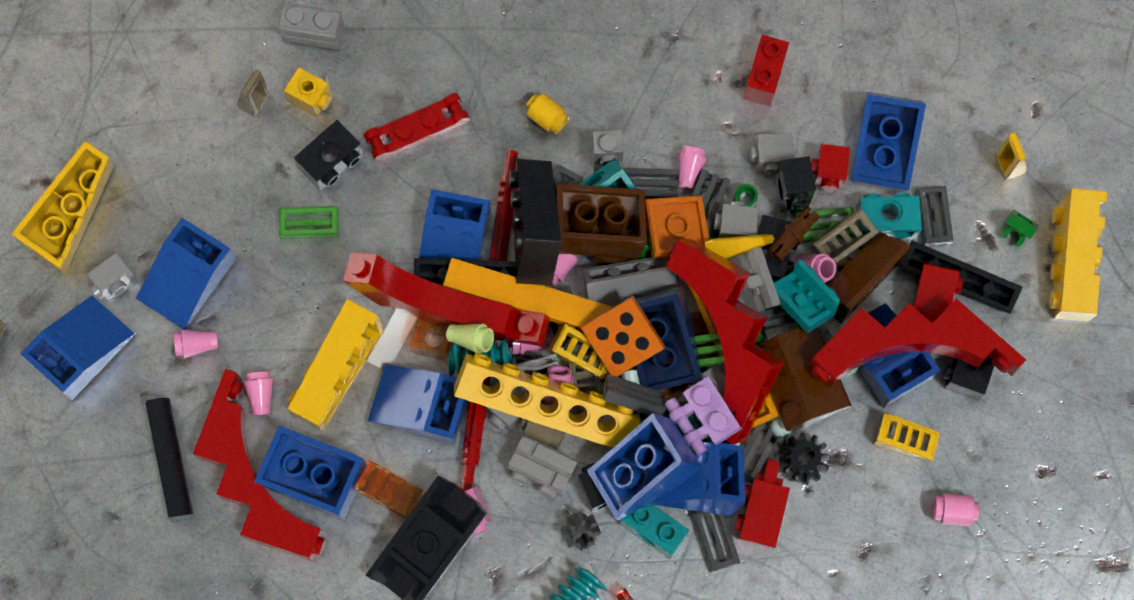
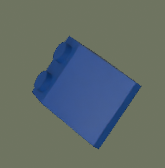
(888, 140)
(644, 466)
(311, 472)

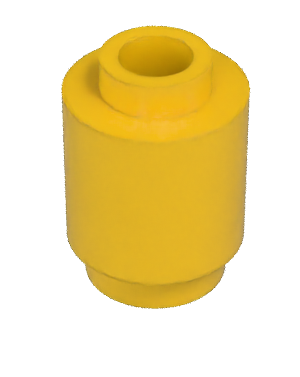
(547, 113)

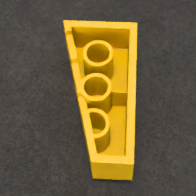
(65, 208)
(1077, 254)
(335, 365)

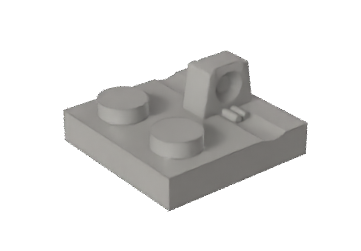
(759, 289)

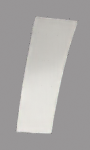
(392, 338)

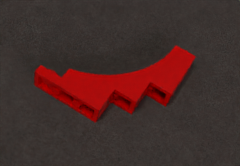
(434, 303)
(952, 334)
(748, 368)
(225, 445)

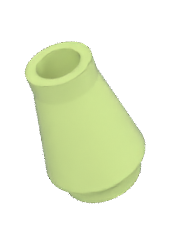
(473, 337)

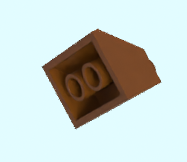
(601, 221)
(865, 272)
(796, 392)

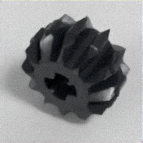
(813, 467)

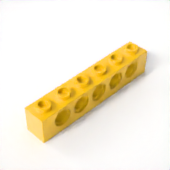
(528, 406)

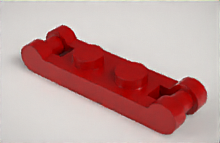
(416, 127)

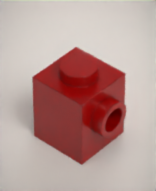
(831, 167)

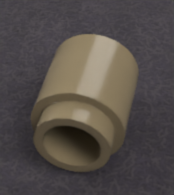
(542, 434)

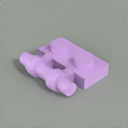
(710, 409)

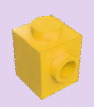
(308, 92)

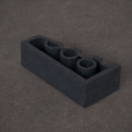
(534, 221)

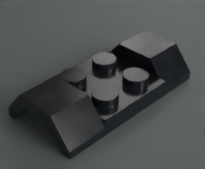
(428, 541)

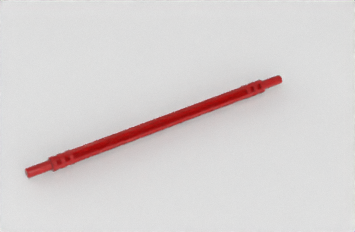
(498, 252)

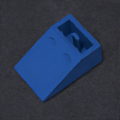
(454, 226)
(185, 273)
(78, 346)
(897, 373)
(418, 403)
(716, 486)

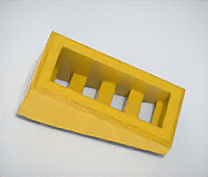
(1011, 157)
(733, 246)
(554, 347)
(899, 423)

